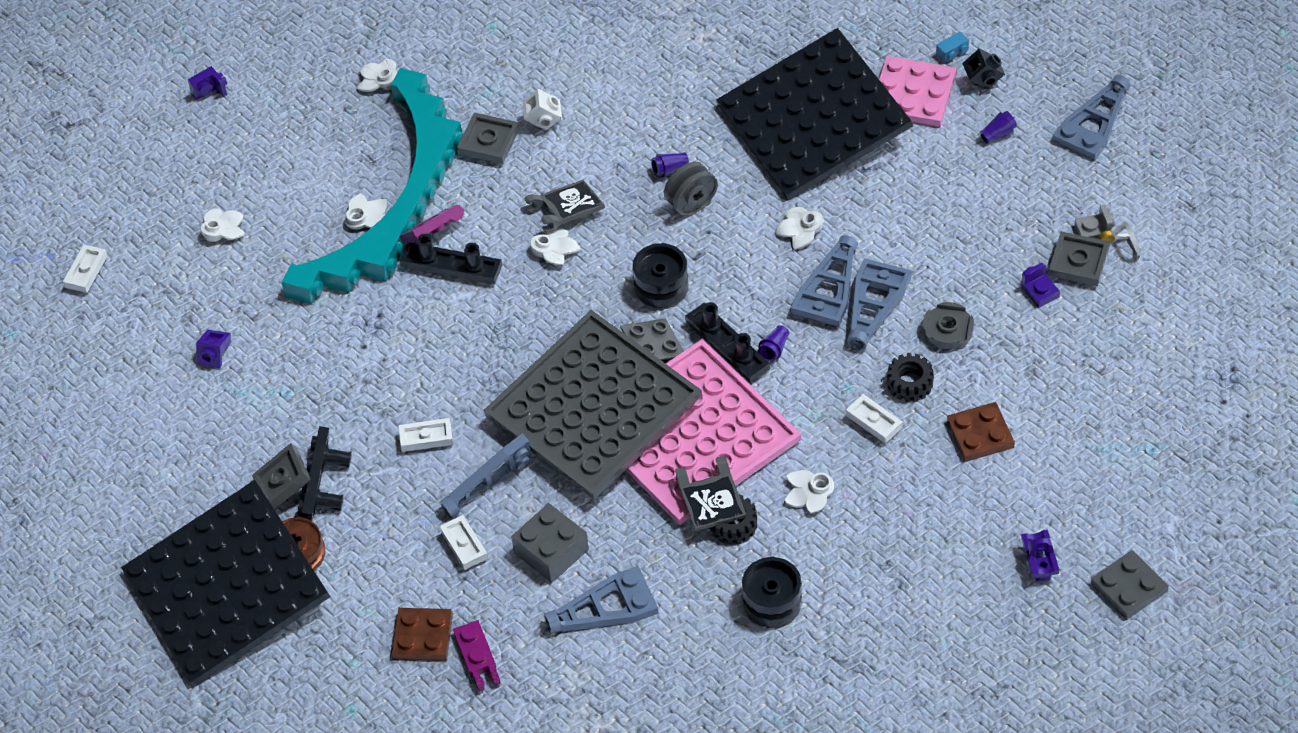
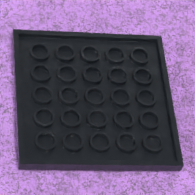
(813, 113)
(225, 583)

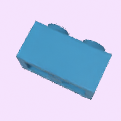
(952, 47)

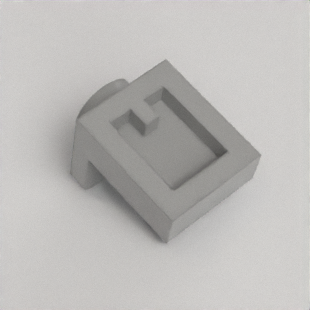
(1096, 224)

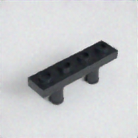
(449, 262)
(727, 342)
(322, 456)

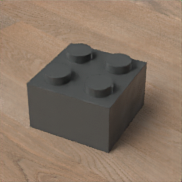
(550, 542)

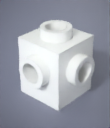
(542, 109)

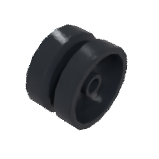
(660, 275)
(772, 592)

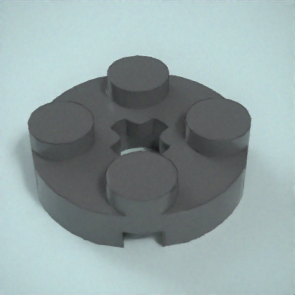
(943, 337)

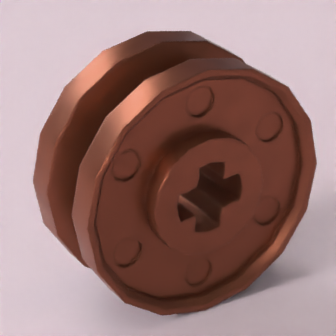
(308, 539)

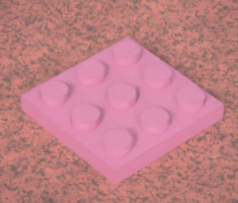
(919, 88)

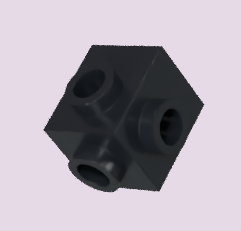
(983, 68)

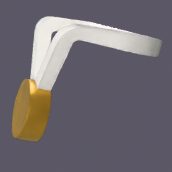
(1111, 236)

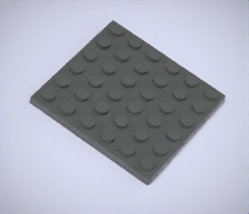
(593, 403)

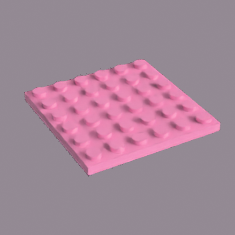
(724, 422)

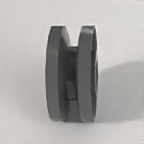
(690, 188)

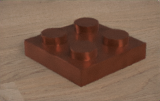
(980, 431)
(422, 634)

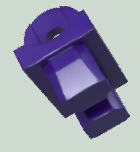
(1035, 548)

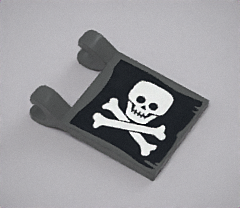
(565, 204)
(711, 499)

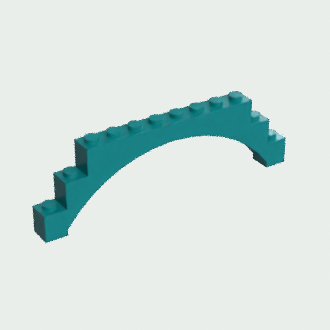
(380, 247)

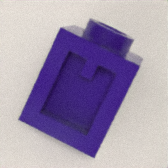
(206, 82)
(1038, 285)
(210, 348)

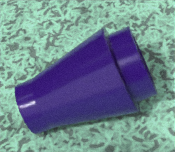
(1000, 126)
(668, 163)
(773, 344)

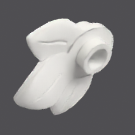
(377, 75)
(364, 212)
(221, 225)
(799, 226)
(554, 246)
(807, 492)

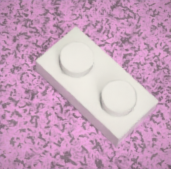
(85, 268)
(874, 418)
(425, 434)
(463, 542)

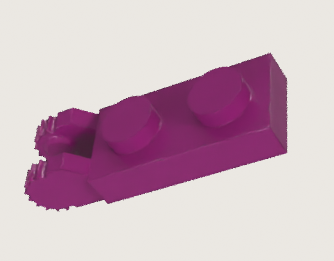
(433, 224)
(476, 653)

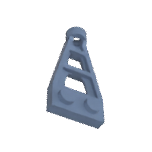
(1083, 140)
(882, 277)
(822, 307)
(514, 454)
(633, 591)

